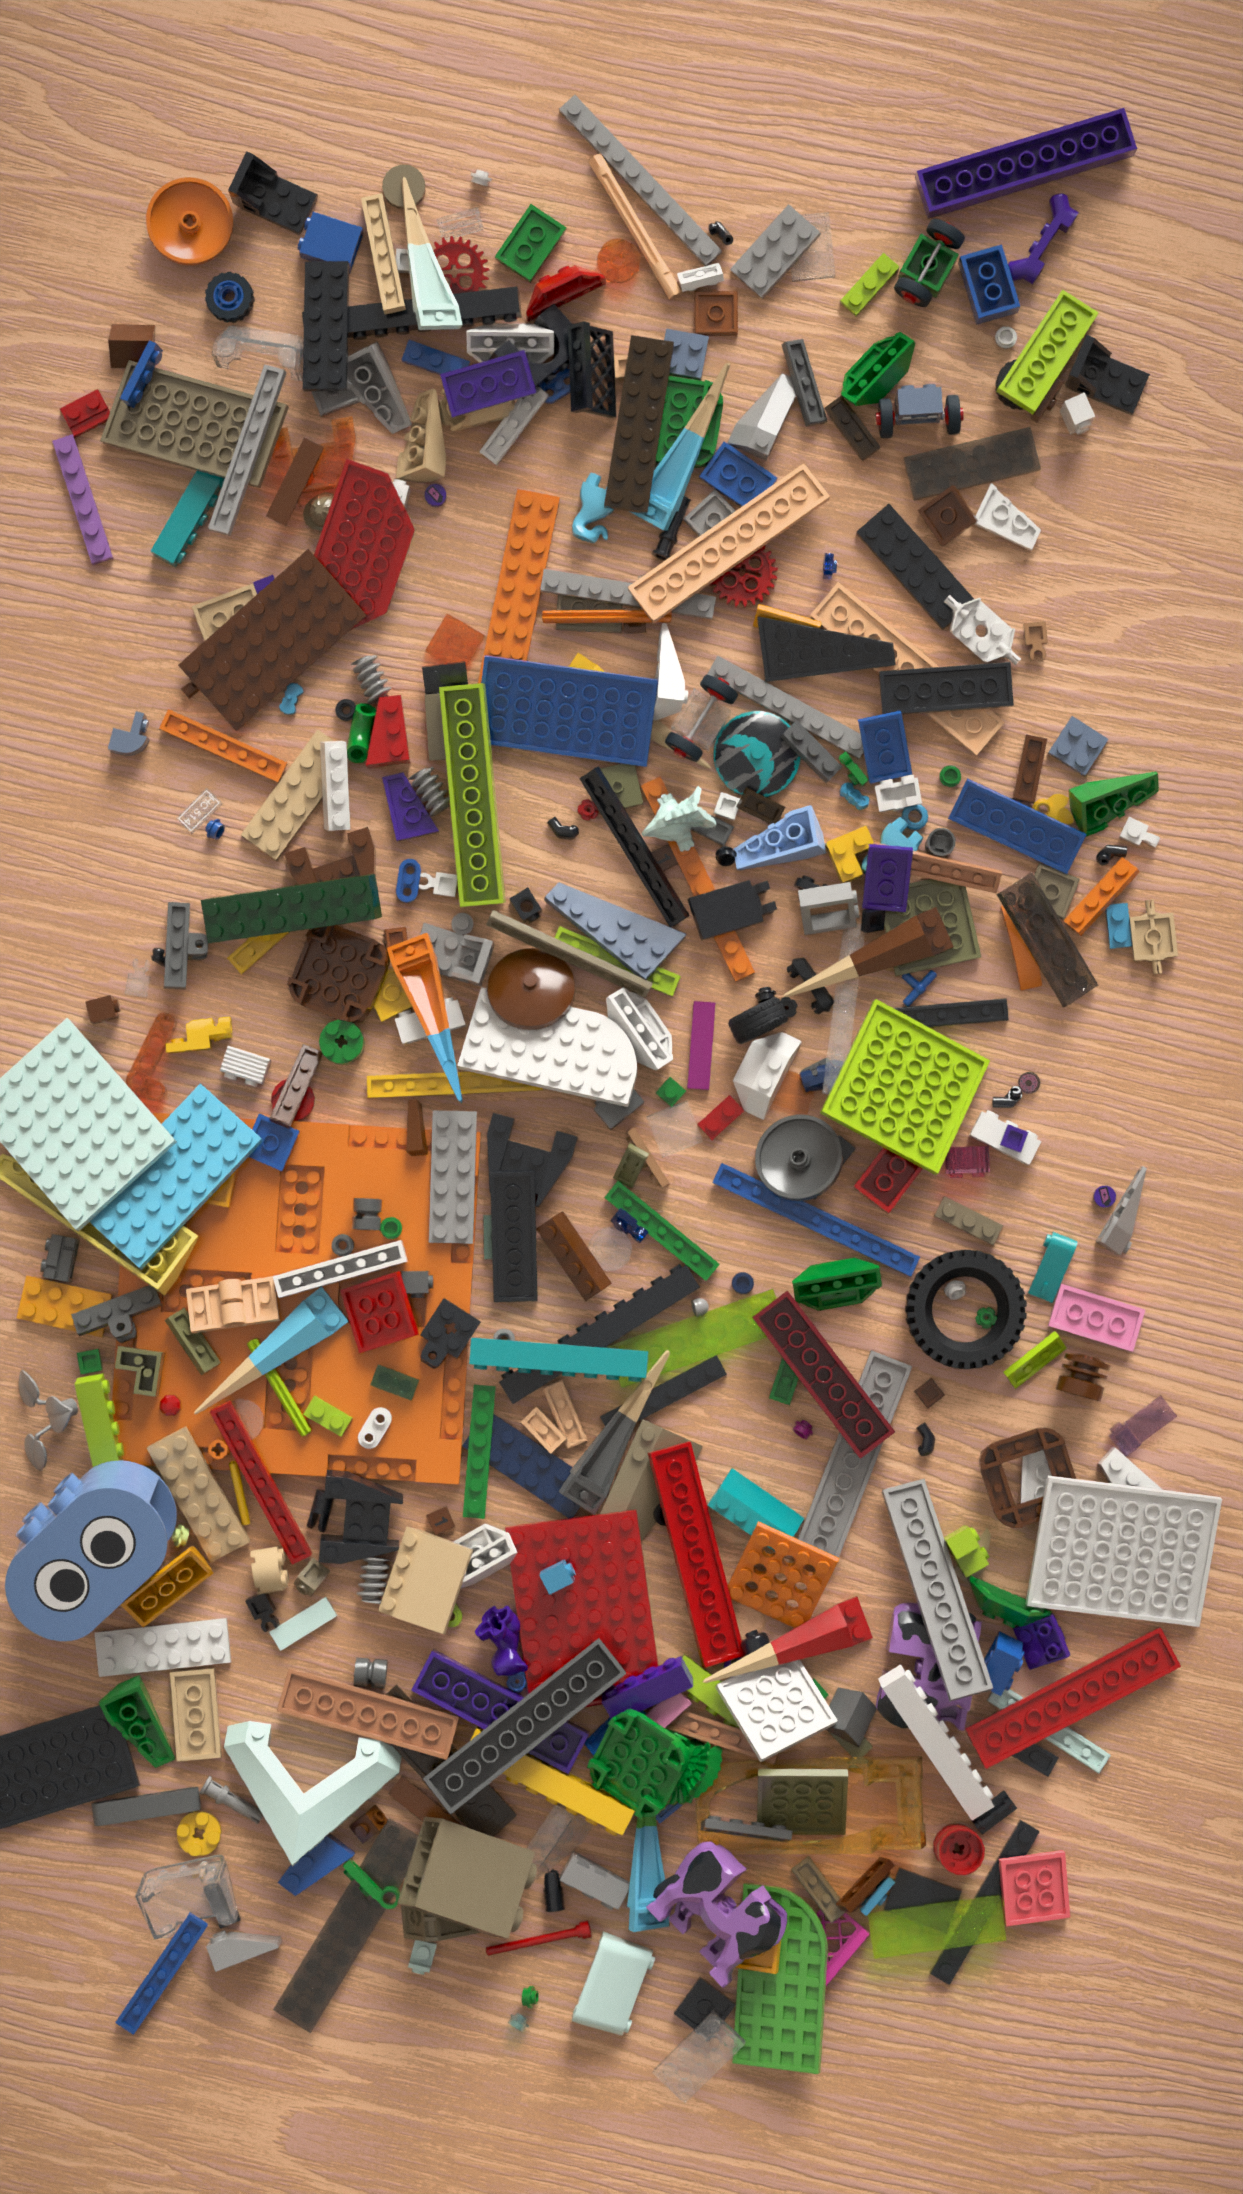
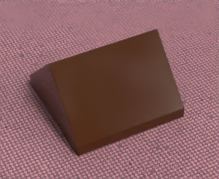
(128, 343)

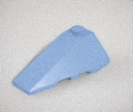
(788, 840)

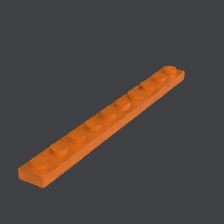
(700, 883)

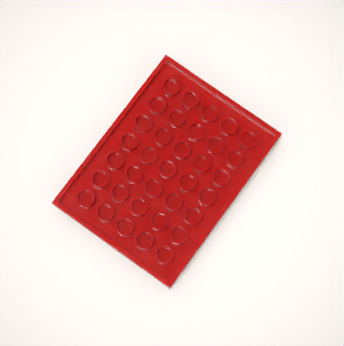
(603, 1602)

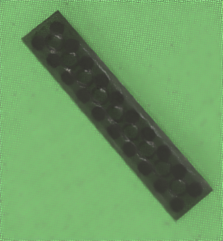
(346, 1929)

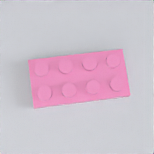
(1096, 1317)

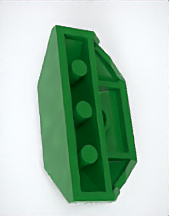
(878, 370)
(837, 1283)
(1004, 1604)

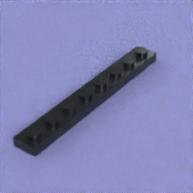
(634, 847)
(1016, 1845)

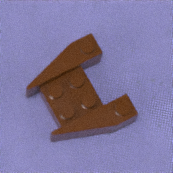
(361, 863)

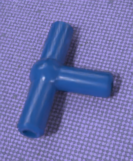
(918, 987)

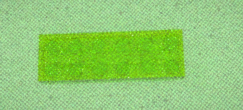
(937, 1926)

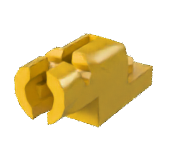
(200, 1035)

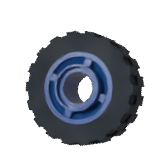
(239, 306)

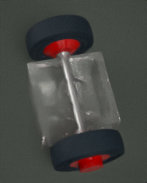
(701, 719)

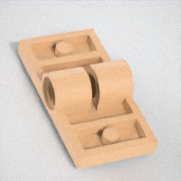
(232, 1304)

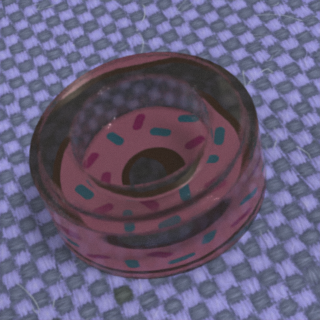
(1029, 1082)

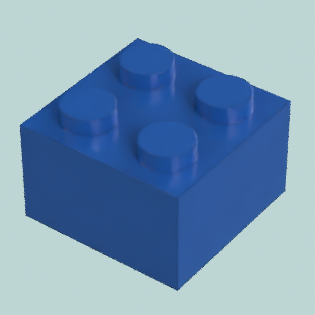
(1002, 1660)

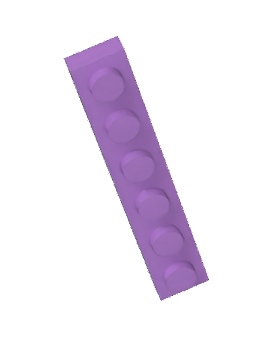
(82, 499)

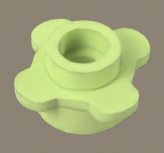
(180, 1536)

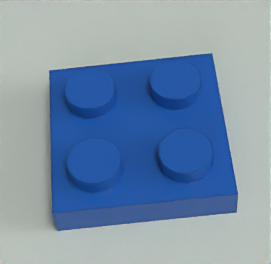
(276, 1142)

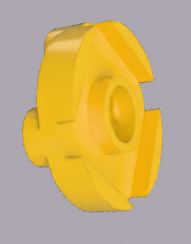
(186, 1832)

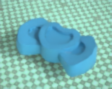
(288, 703)
(854, 796)

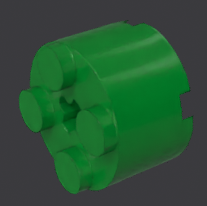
(335, 1031)

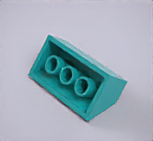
(747, 1504)

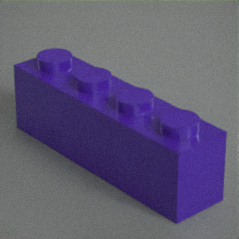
(648, 1688)

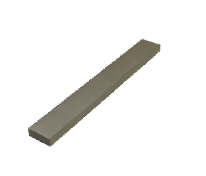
(569, 953)

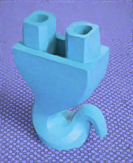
(592, 510)
(893, 836)

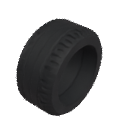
(758, 1020)

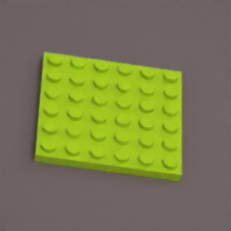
(905, 1087)

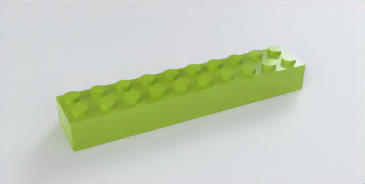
(472, 795)

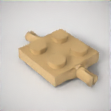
(1153, 936)

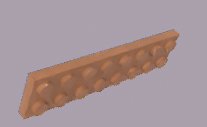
(368, 1713)

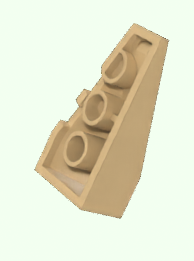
(425, 449)

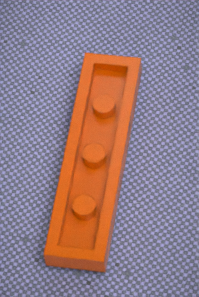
(1101, 896)

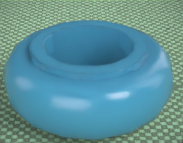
(924, 816)

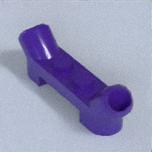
(1063, 218)

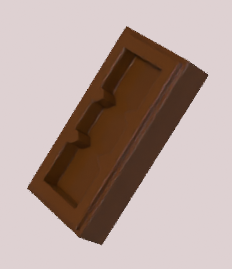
(1048, 401)

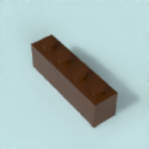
(574, 1256)

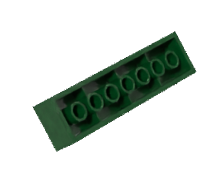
(291, 908)

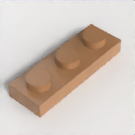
(657, 1175)

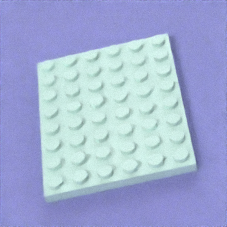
(76, 1125)

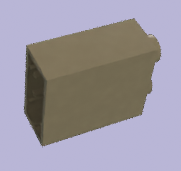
(468, 1878)

